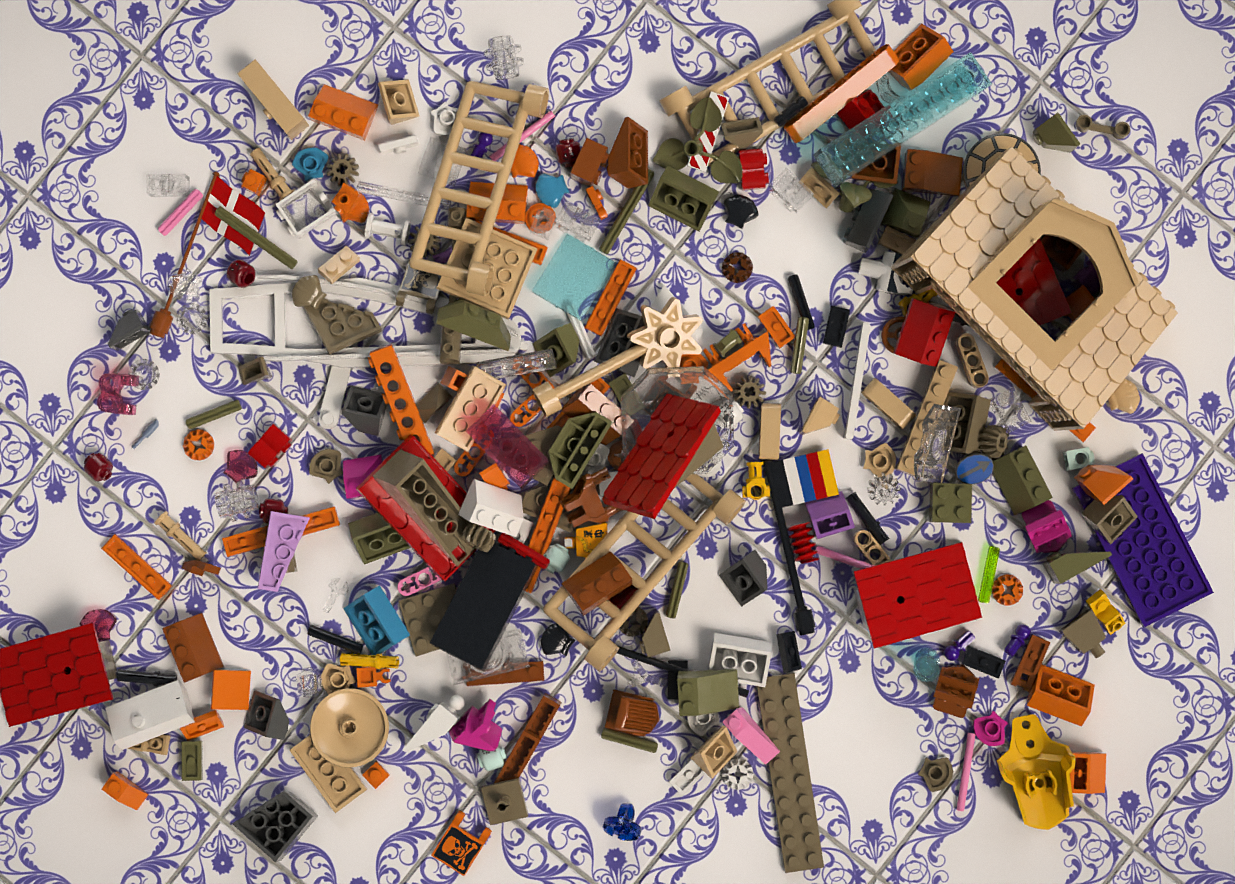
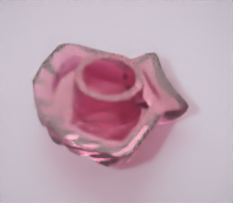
(240, 465)
(103, 622)

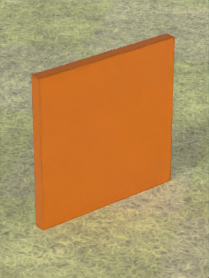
(230, 690)

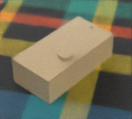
(273, 99)

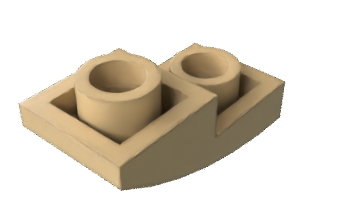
(156, 745)

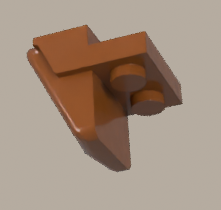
(955, 690)
(632, 713)

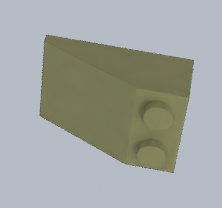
(1067, 565)
(707, 691)

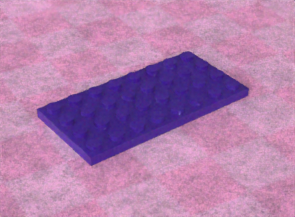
(1152, 553)

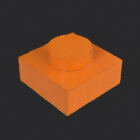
(376, 774)

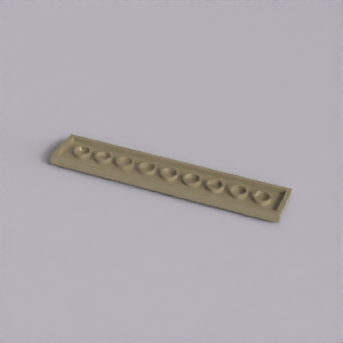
(790, 774)

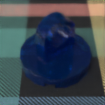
(623, 824)

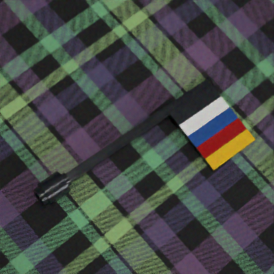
(793, 483)

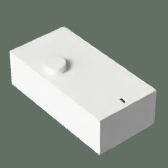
(149, 715)

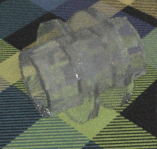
(503, 56)
(236, 501)

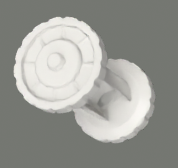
(387, 229)

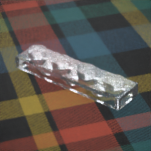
(519, 364)

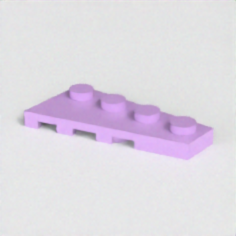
(280, 545)

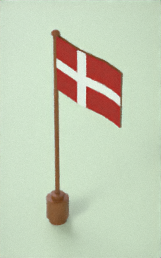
(238, 205)

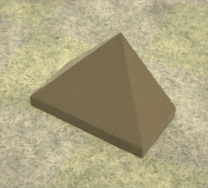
(742, 132)
(254, 371)
(433, 402)

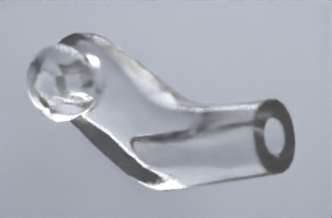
(885, 90)

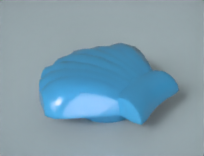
(310, 162)
(551, 189)

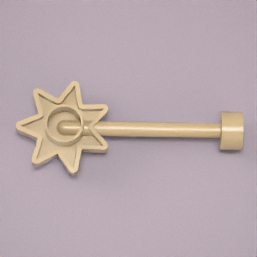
(662, 337)

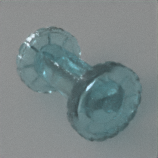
(926, 665)

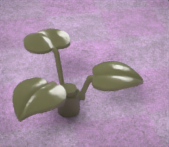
(674, 153)
(852, 194)

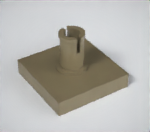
(504, 801)

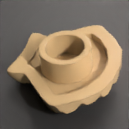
(1125, 397)
(880, 460)
(336, 678)

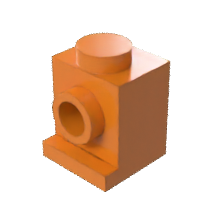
(253, 182)
(353, 199)

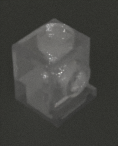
(543, 230)

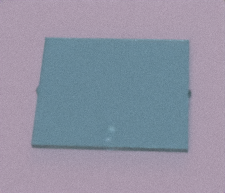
(574, 277)

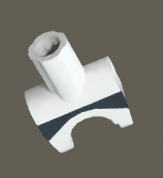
(887, 278)

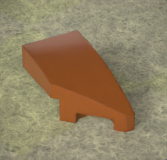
(199, 567)

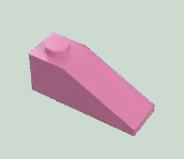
(751, 735)

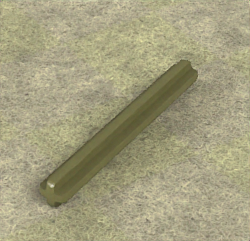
(624, 215)
(255, 237)

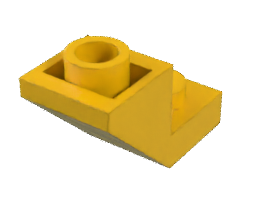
(1105, 612)

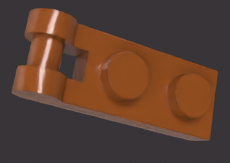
(1030, 662)

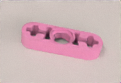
(408, 580)

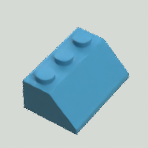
(376, 621)

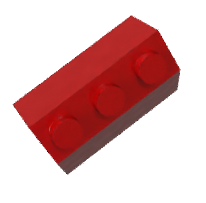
(924, 332)

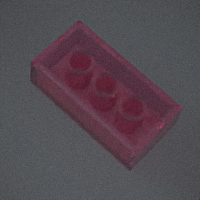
(507, 446)

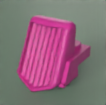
(1046, 527)
(477, 729)

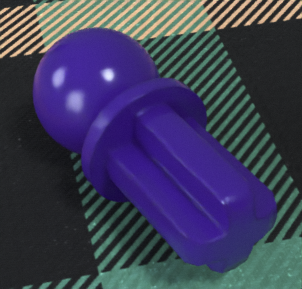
(484, 140)
(1022, 633)
(953, 651)

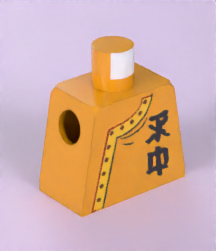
(586, 539)

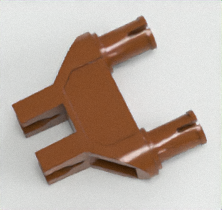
(588, 501)

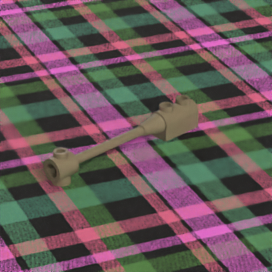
(451, 340)

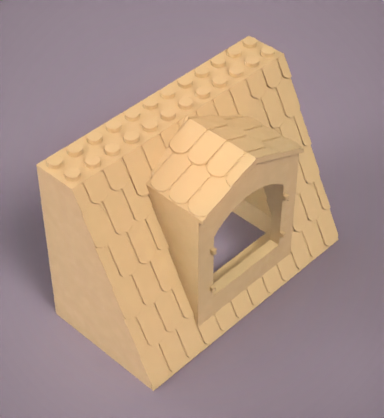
(986, 236)

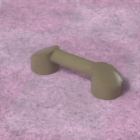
(1085, 123)

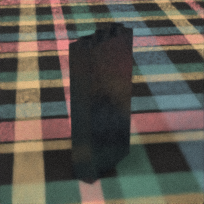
(484, 605)

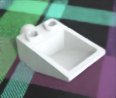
(438, 724)

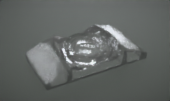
(936, 443)
(507, 657)

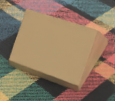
(398, 100)
(715, 752)

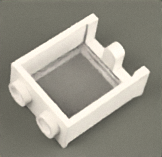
(305, 209)

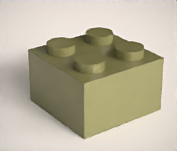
(950, 503)

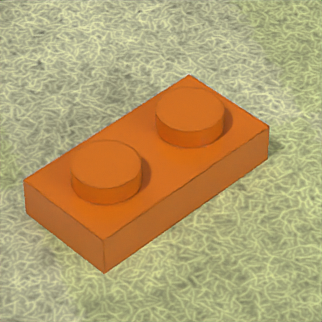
(776, 327)
(203, 724)

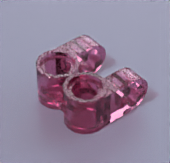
(114, 393)

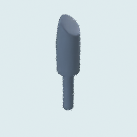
(147, 432)

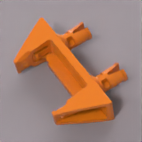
(751, 346)

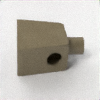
(1085, 633)

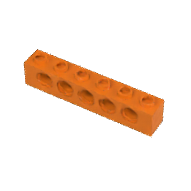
(388, 355)

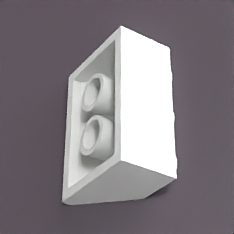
(493, 508)
(746, 655)

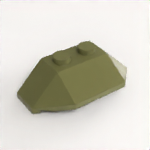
(475, 322)
(576, 446)

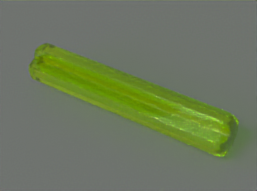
(988, 574)

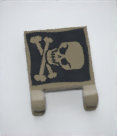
(420, 285)

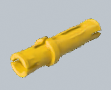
(377, 661)

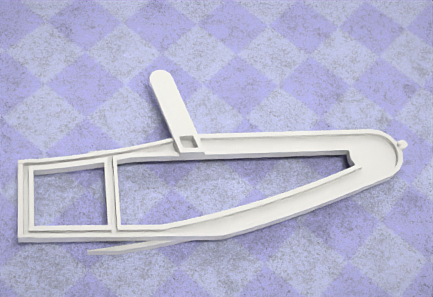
(347, 358)

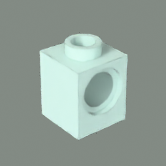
(1070, 462)

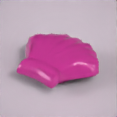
(990, 729)

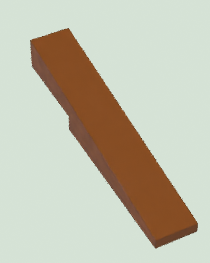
(529, 738)

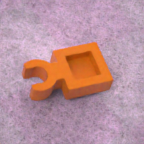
(595, 197)
(368, 676)

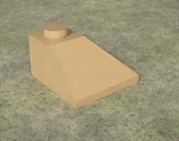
(820, 416)

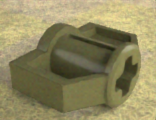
(727, 342)

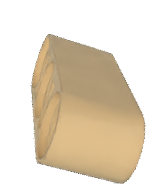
(973, 351)
(888, 403)
(769, 431)
(868, 546)

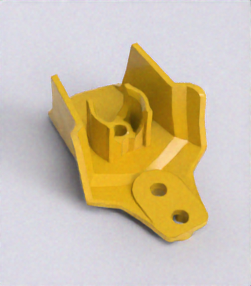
(1038, 774)

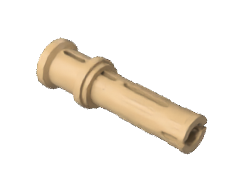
(276, 182)
(173, 530)

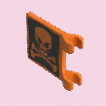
(459, 847)

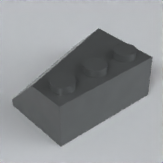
(277, 824)

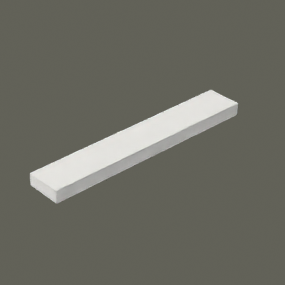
(857, 381)

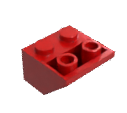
(860, 109)

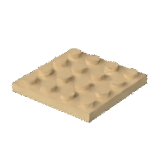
(510, 262)

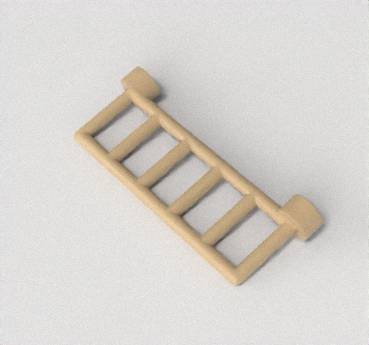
(841, 10)
(479, 275)
(602, 648)

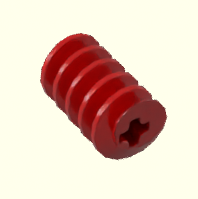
(803, 543)

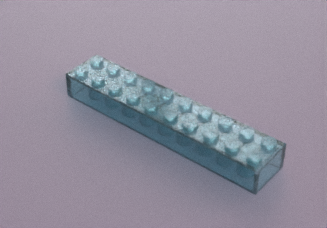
(902, 119)

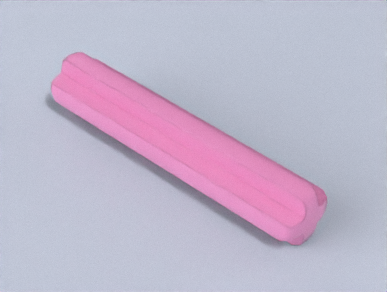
(176, 216)

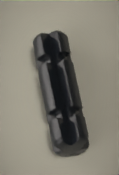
(790, 111)

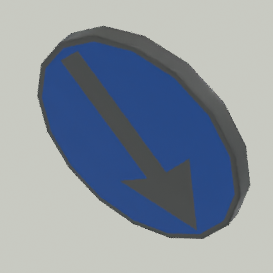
(974, 468)

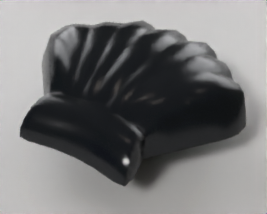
(740, 210)
(556, 640)

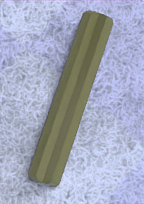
(799, 345)
(213, 414)
(677, 590)
(629, 740)

